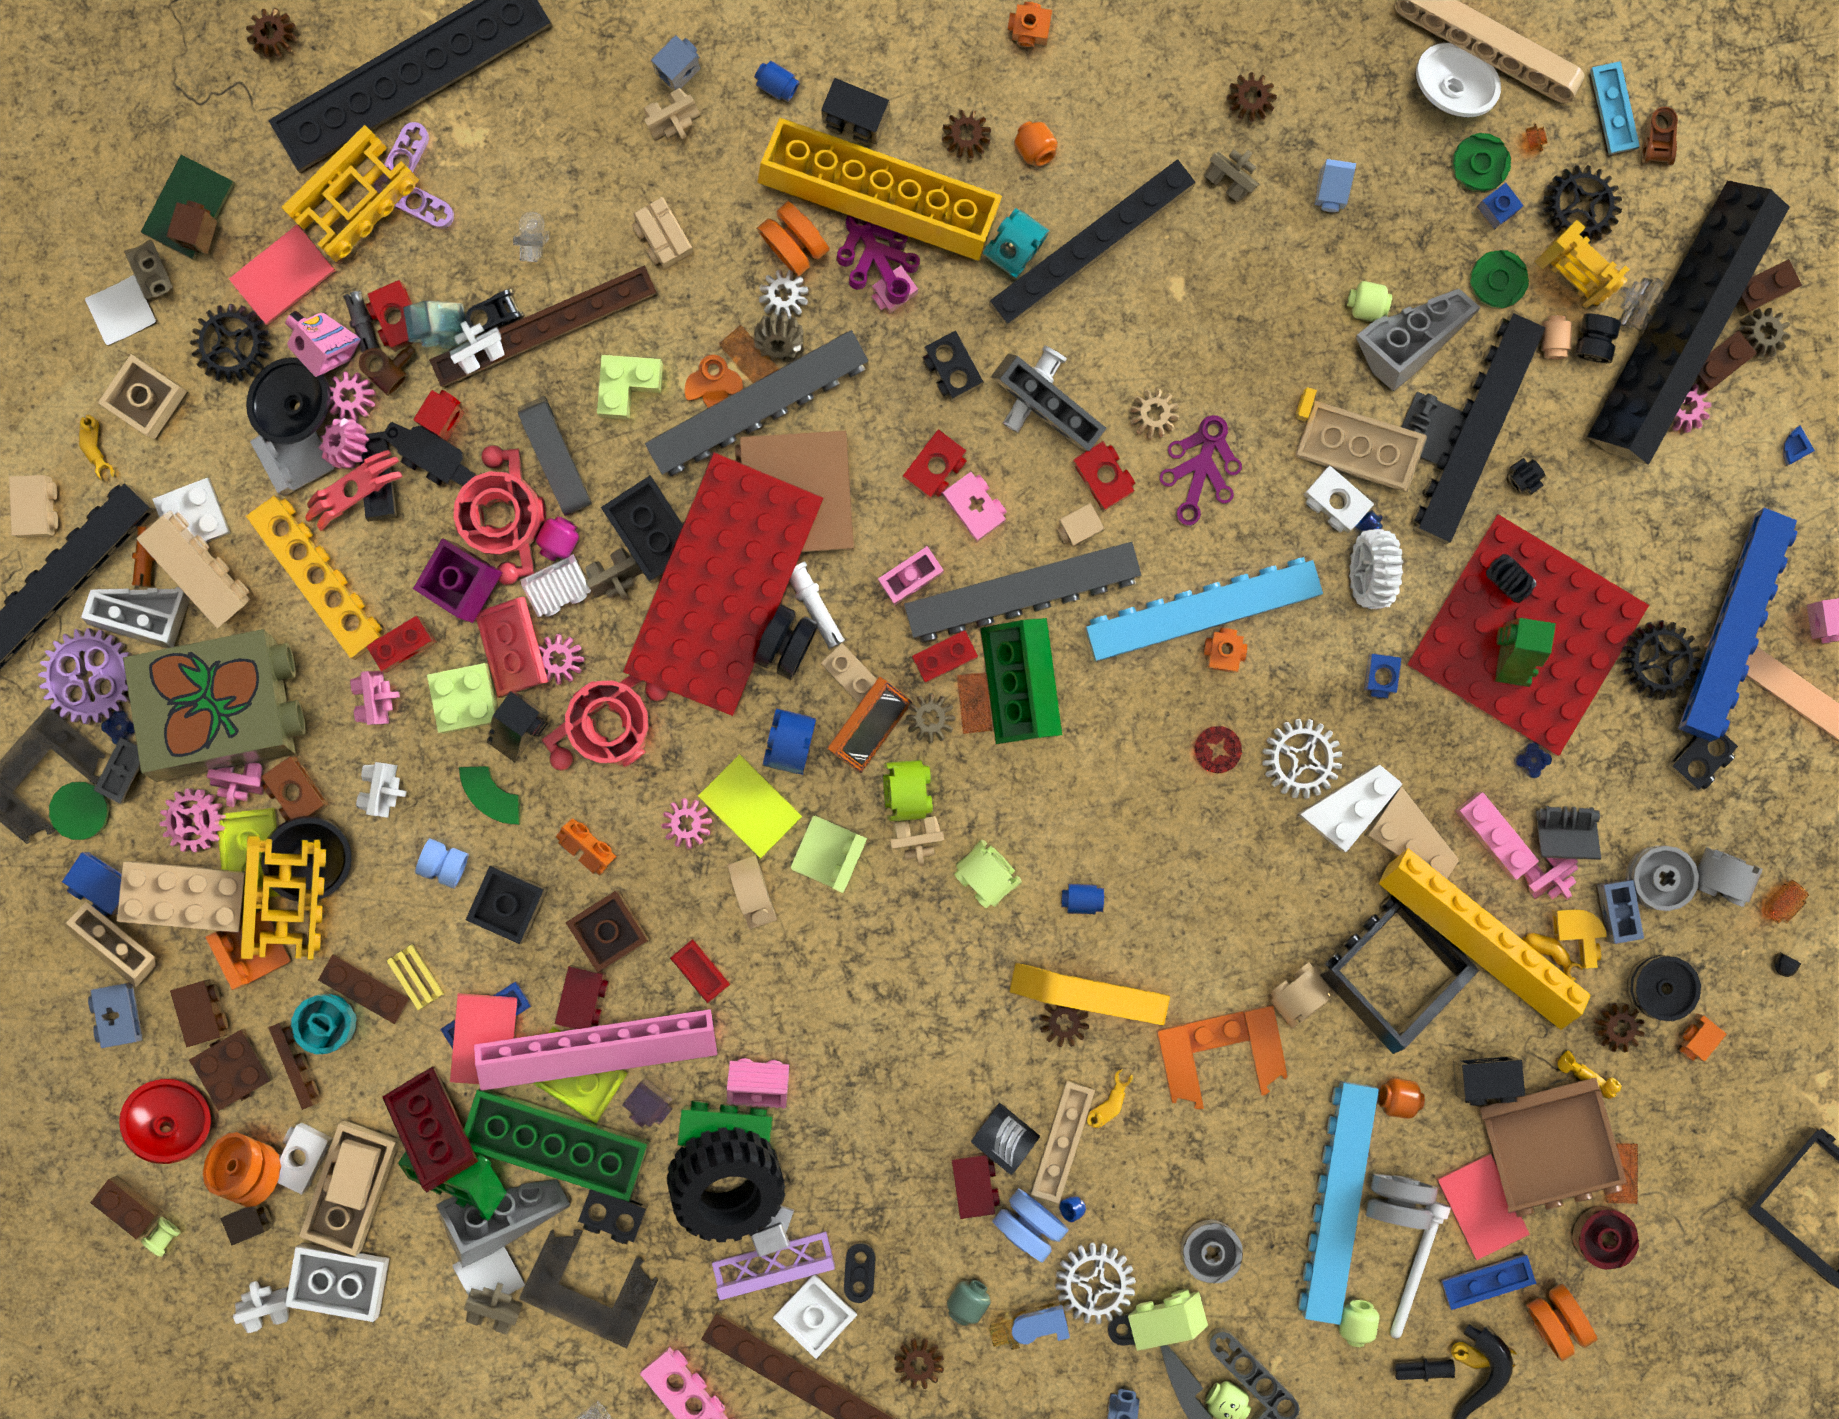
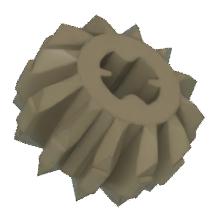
(1772, 326)
(778, 336)
(932, 728)

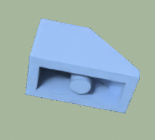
(1334, 185)

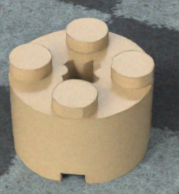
(1302, 996)

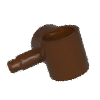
(391, 375)

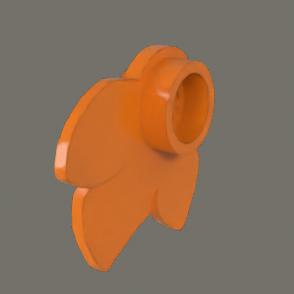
(712, 387)

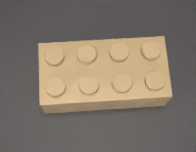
(193, 568)
(181, 896)
(340, 1225)

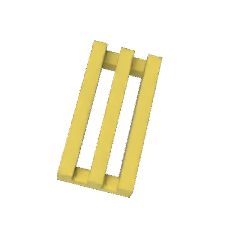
(405, 983)

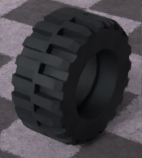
(731, 1212)

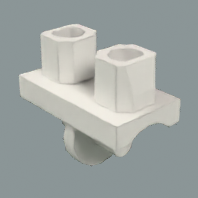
(465, 353)
(383, 789)
(260, 1303)

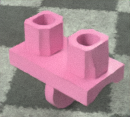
(376, 698)
(235, 783)
(1541, 883)

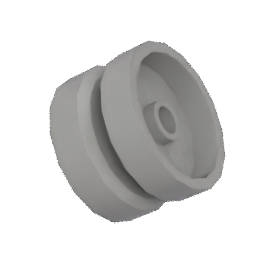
(1679, 874)
(1402, 1196)

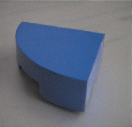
(1796, 446)

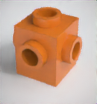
(1032, 34)
(1217, 659)

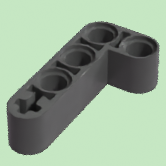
(553, 455)
(1251, 1376)

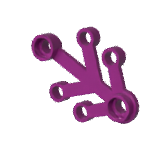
(877, 253)
(1203, 465)

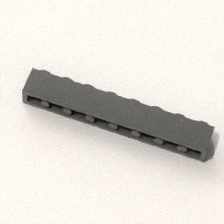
(756, 402)
(1023, 590)

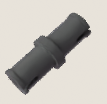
(361, 320)

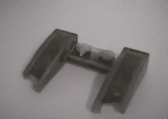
(46, 733)
(547, 1294)

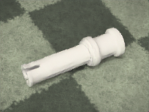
(1046, 367)
(807, 591)

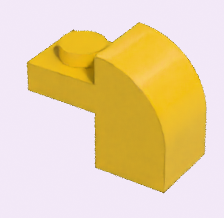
(1580, 925)

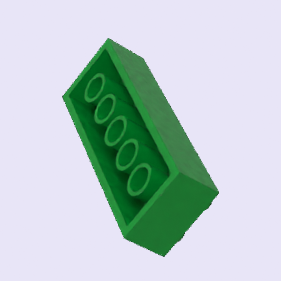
(555, 1144)

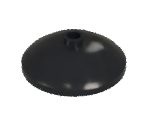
(277, 392)
(288, 840)

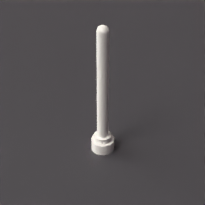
(1440, 1212)

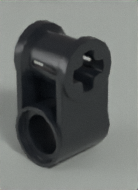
(496, 311)

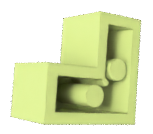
(620, 377)
(1172, 1322)

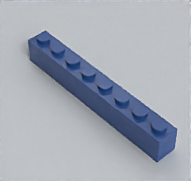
(1738, 624)

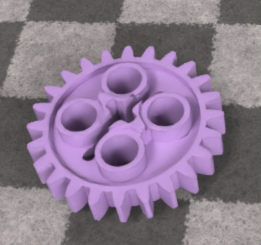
(62, 683)

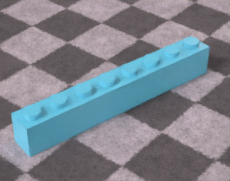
(1203, 610)
(1339, 1202)

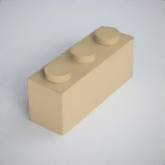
(111, 944)

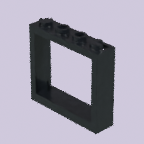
(1449, 954)
(1754, 1209)

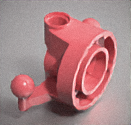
(507, 488)
(583, 731)

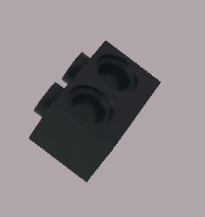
(959, 363)
(1698, 751)
(610, 1224)

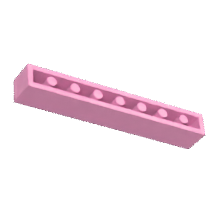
(595, 1050)

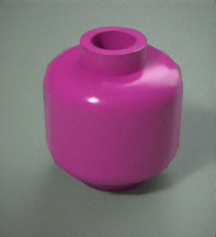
(557, 538)

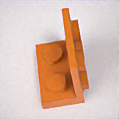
(239, 971)

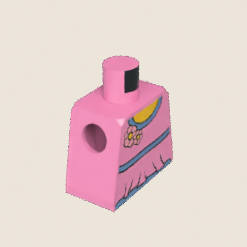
(320, 342)

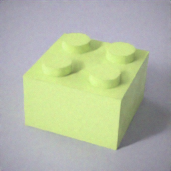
(462, 698)

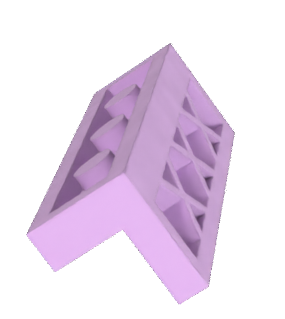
(777, 1276)

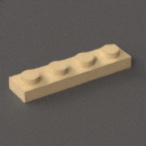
(1062, 1142)

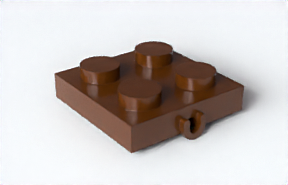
(230, 1070)

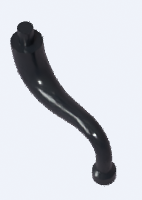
(1500, 1369)

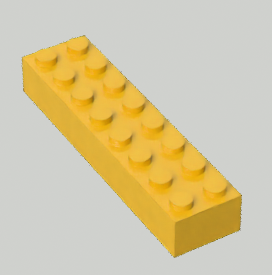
(879, 189)

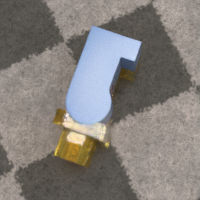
(1030, 1324)

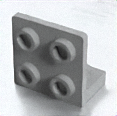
(292, 464)

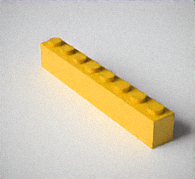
(1484, 939)

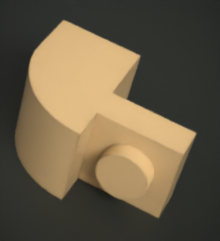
(751, 892)

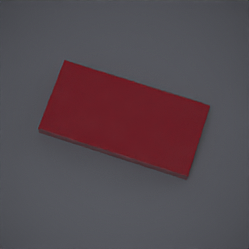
(429, 1129)

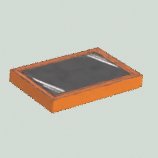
(870, 724)

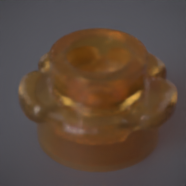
(1536, 137)

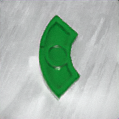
(488, 796)

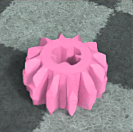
(353, 385)
(1697, 412)
(343, 443)
(569, 662)
(696, 824)

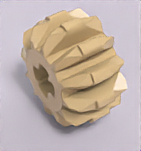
(1163, 419)

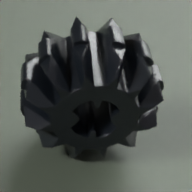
(1511, 578)

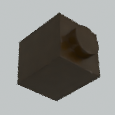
(246, 1223)

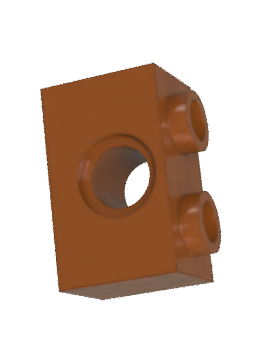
(281, 777)

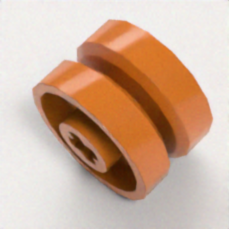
(797, 235)
(241, 1169)
(1558, 1324)

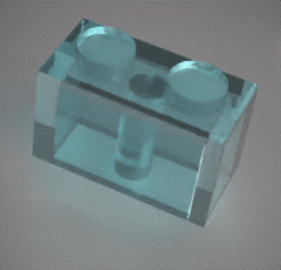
(434, 323)

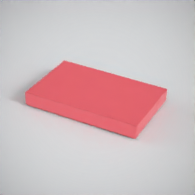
(282, 274)
(511, 647)
(476, 1022)
(1481, 1207)

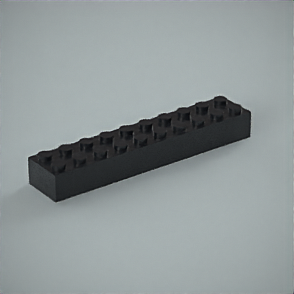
(1688, 321)

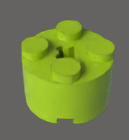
(906, 790)

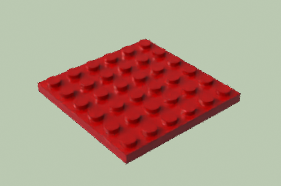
(1589, 635)

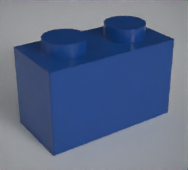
(96, 882)

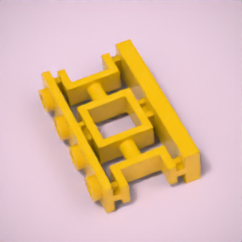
(335, 178)
(1583, 266)
(258, 898)

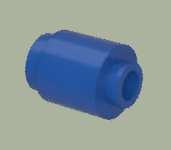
(776, 81)
(1083, 899)

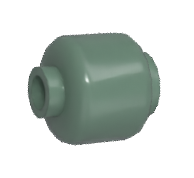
(968, 1302)

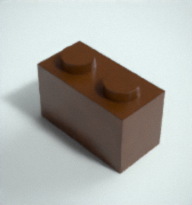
(192, 227)
(1768, 287)
(1724, 361)
(199, 1012)
(126, 1207)

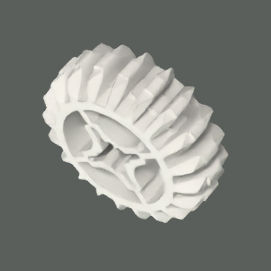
(1376, 569)
(1324, 771)
(1108, 1287)

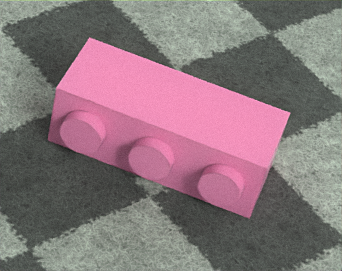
(1496, 836)

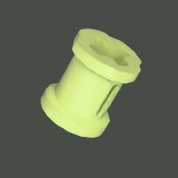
(160, 1236)

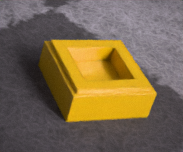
(1305, 404)

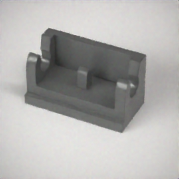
(119, 771)

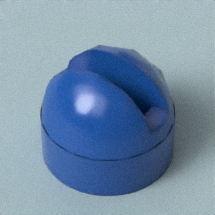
(1072, 1208)

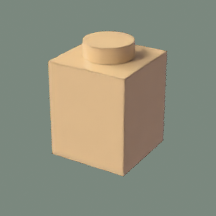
(1080, 526)

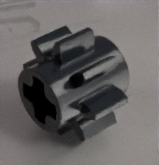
(1526, 476)

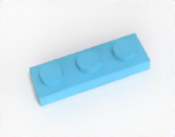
(1614, 108)

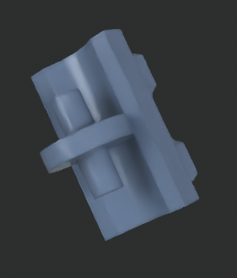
(1123, 1405)

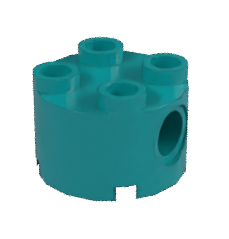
(1016, 242)
(323, 1023)

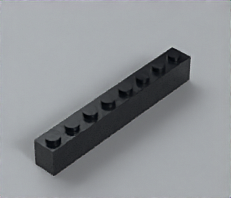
(1092, 244)
(1479, 428)
(70, 568)

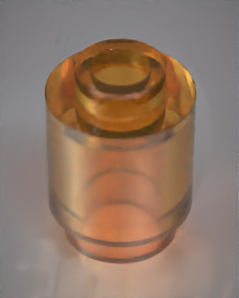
(1786, 902)

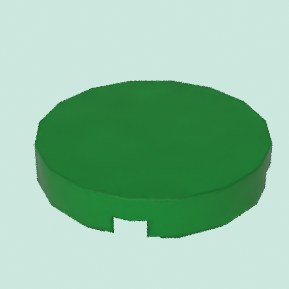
(1481, 162)
(1499, 279)
(78, 811)

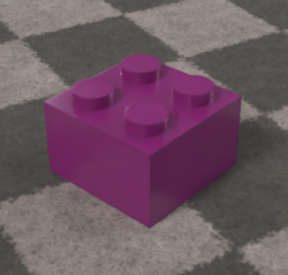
(457, 580)

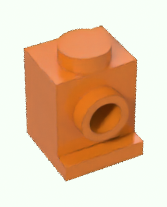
(1701, 1039)

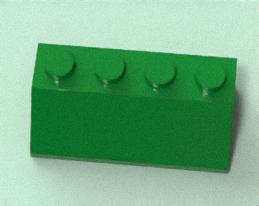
(1021, 680)

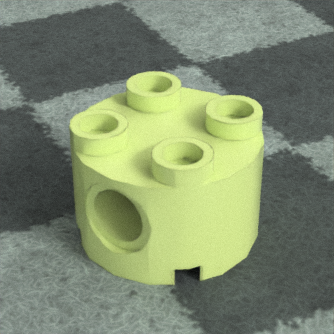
(987, 874)

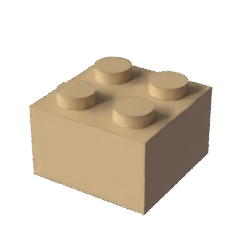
(142, 397)

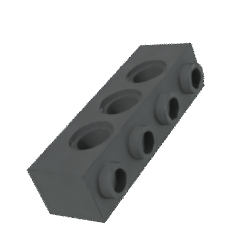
(1048, 402)

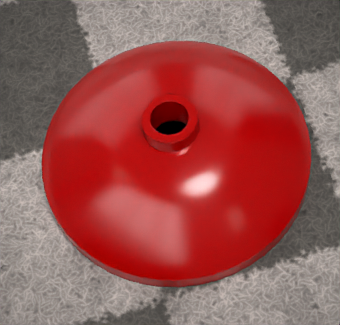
(159, 1105)

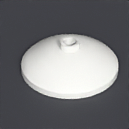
(1457, 81)

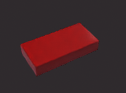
(700, 971)

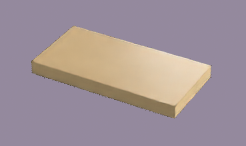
(1361, 446)

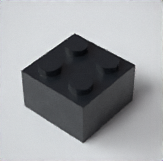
(855, 112)
(506, 904)
(1489, 1079)

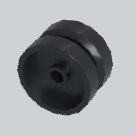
(781, 640)
(1681, 984)

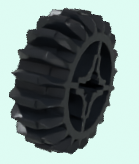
(1576, 193)
(216, 323)
(1685, 653)

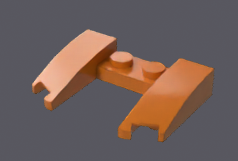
(1251, 1025)

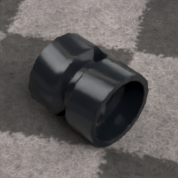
(1597, 338)

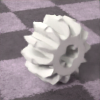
(791, 287)

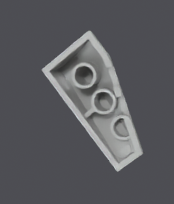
(1408, 340)
(516, 1214)

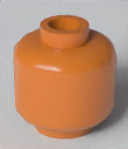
(1036, 143)
(1401, 1098)

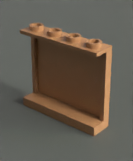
(815, 464)
(1554, 1147)

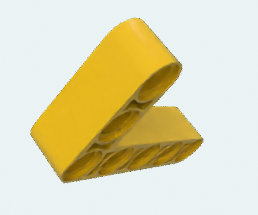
(1089, 994)

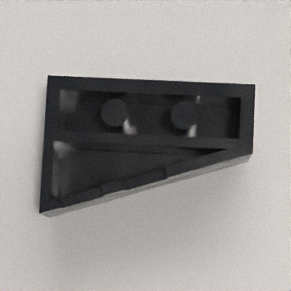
(516, 725)

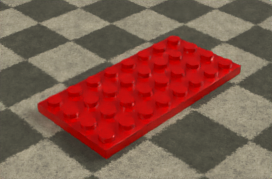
(722, 583)

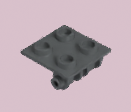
(1433, 420)
(1568, 833)

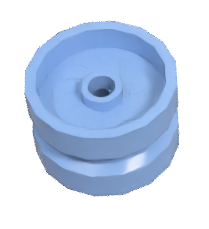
(1027, 1228)

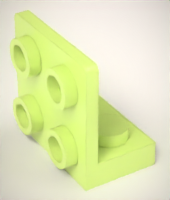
(828, 853)

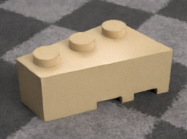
(1404, 826)

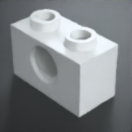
(1355, 503)
(314, 1146)

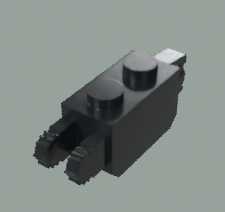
(430, 453)

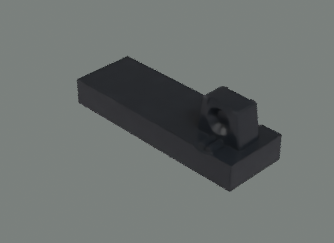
(379, 503)

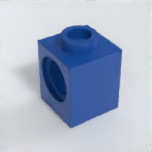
(1500, 206)
(1388, 663)

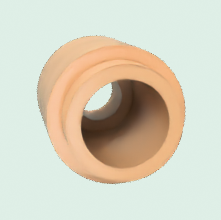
(1556, 337)

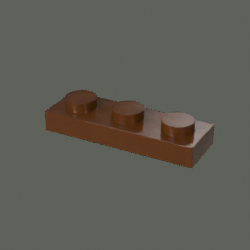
(364, 989)
(294, 1064)

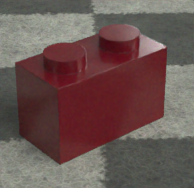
(581, 998)
(974, 1185)

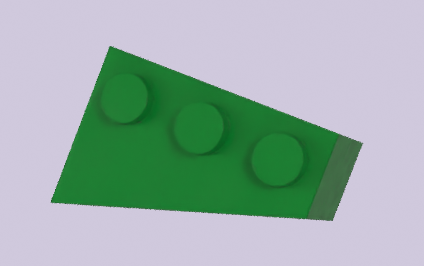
(1522, 648)
(701, 1118)
(473, 1186)

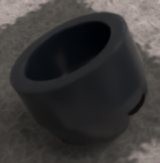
(1786, 965)

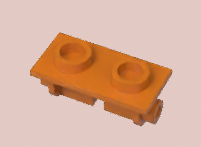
(596, 854)

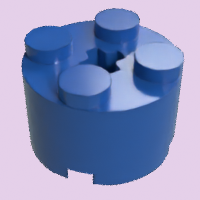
(789, 741)

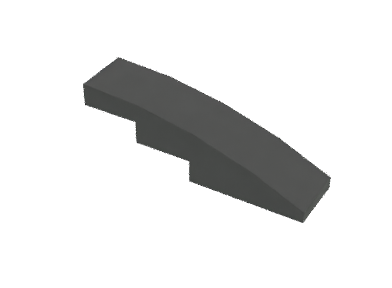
(1184, 1384)

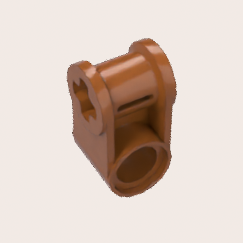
(1660, 143)

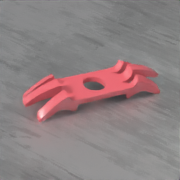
(366, 480)

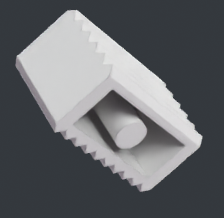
(556, 586)

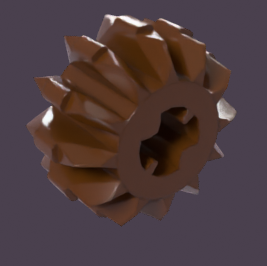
(282, 33)
(1240, 92)
(964, 123)
(1610, 1021)
(1056, 1028)
(909, 1367)

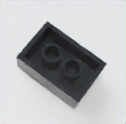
(645, 526)

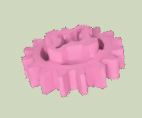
(179, 815)

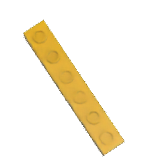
(265, 520)

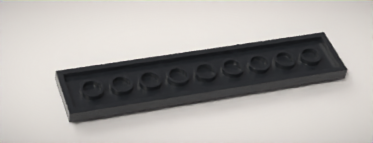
(405, 76)

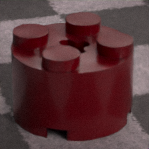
(1618, 1226)

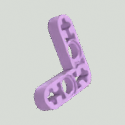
(419, 147)

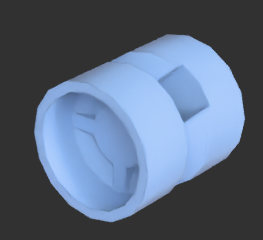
(439, 862)

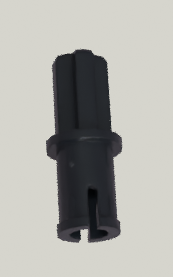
(1425, 1369)

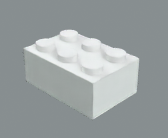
(337, 1282)

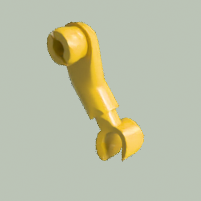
(88, 444)
(1553, 948)
(1568, 1063)
(1111, 1108)
(1471, 1356)

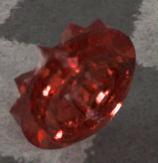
(1231, 745)

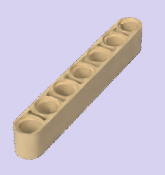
(1496, 46)

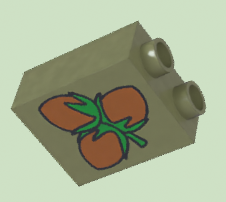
(212, 705)

